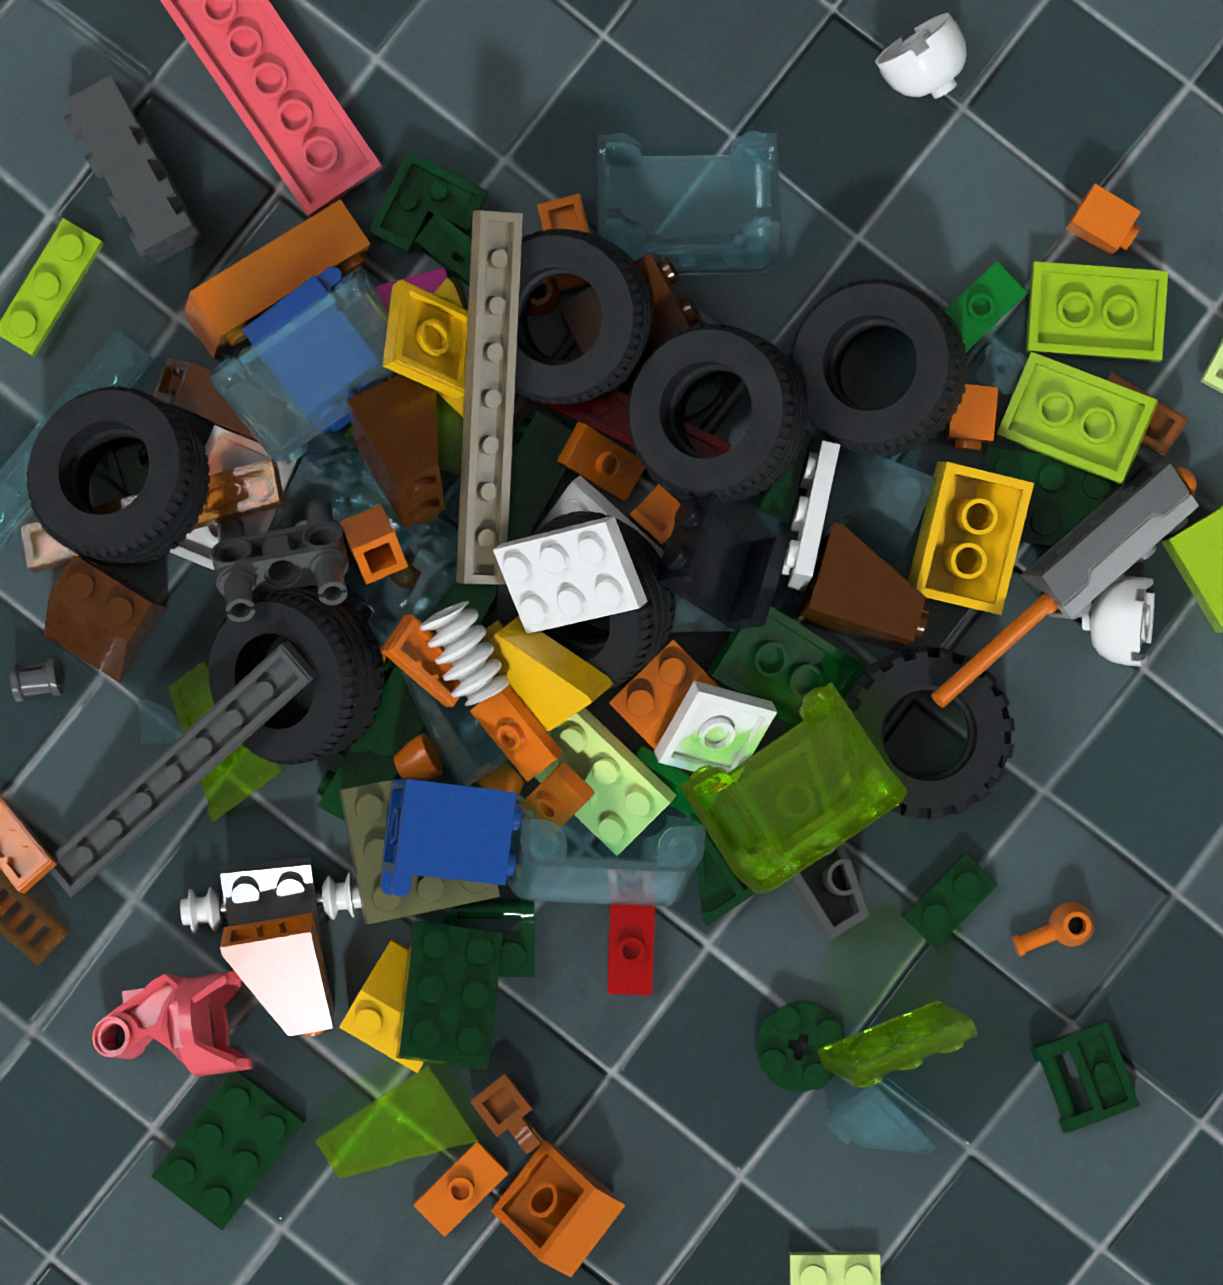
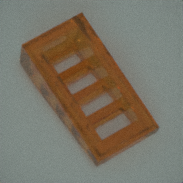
(29, 905)

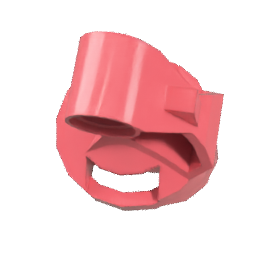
(178, 1016)

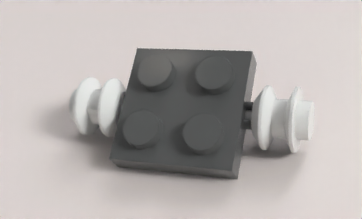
(269, 892)

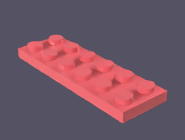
(278, 97)

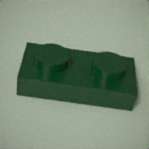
(949, 900)

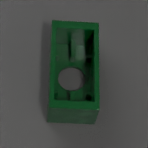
(444, 244)

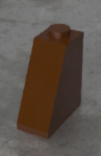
(190, 391)

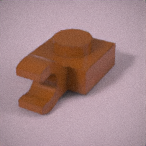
(504, 1108)

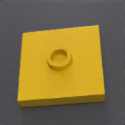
(426, 339)

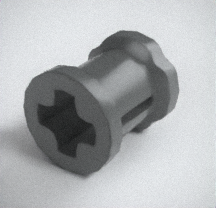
(36, 679)

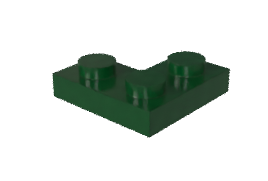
(423, 190)

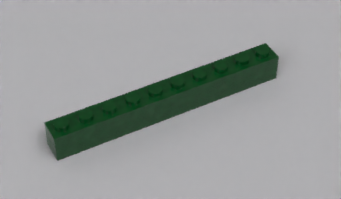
(532, 487)

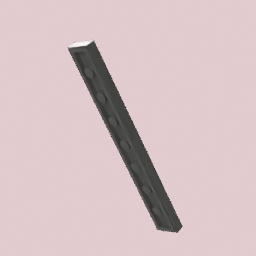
(181, 767)

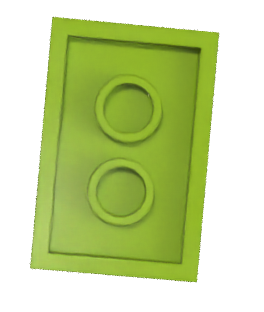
(1096, 311)
(1077, 418)

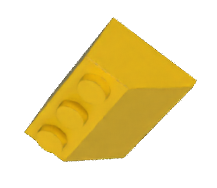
(970, 537)

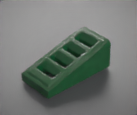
(781, 498)

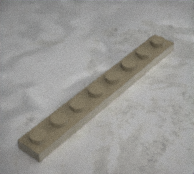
(489, 394)

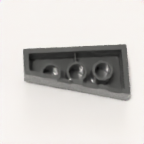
(132, 170)
(830, 894)

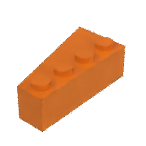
(262, 279)

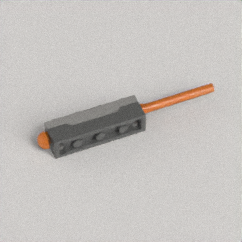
(1091, 558)

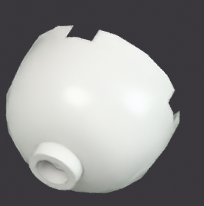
(926, 59)
(1122, 621)

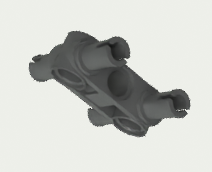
(280, 560)

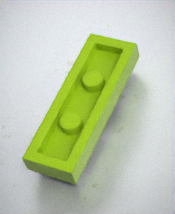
(49, 287)

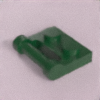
(517, 946)
(1099, 1070)

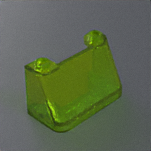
(796, 794)

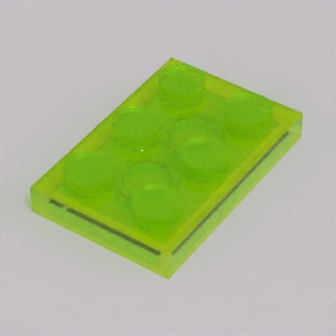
(897, 1044)

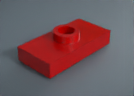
(631, 949)

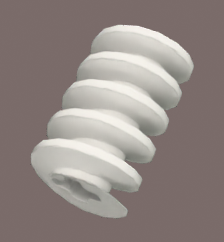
(465, 653)

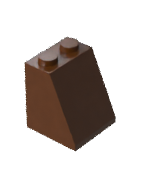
(401, 443)
(861, 594)
(100, 616)

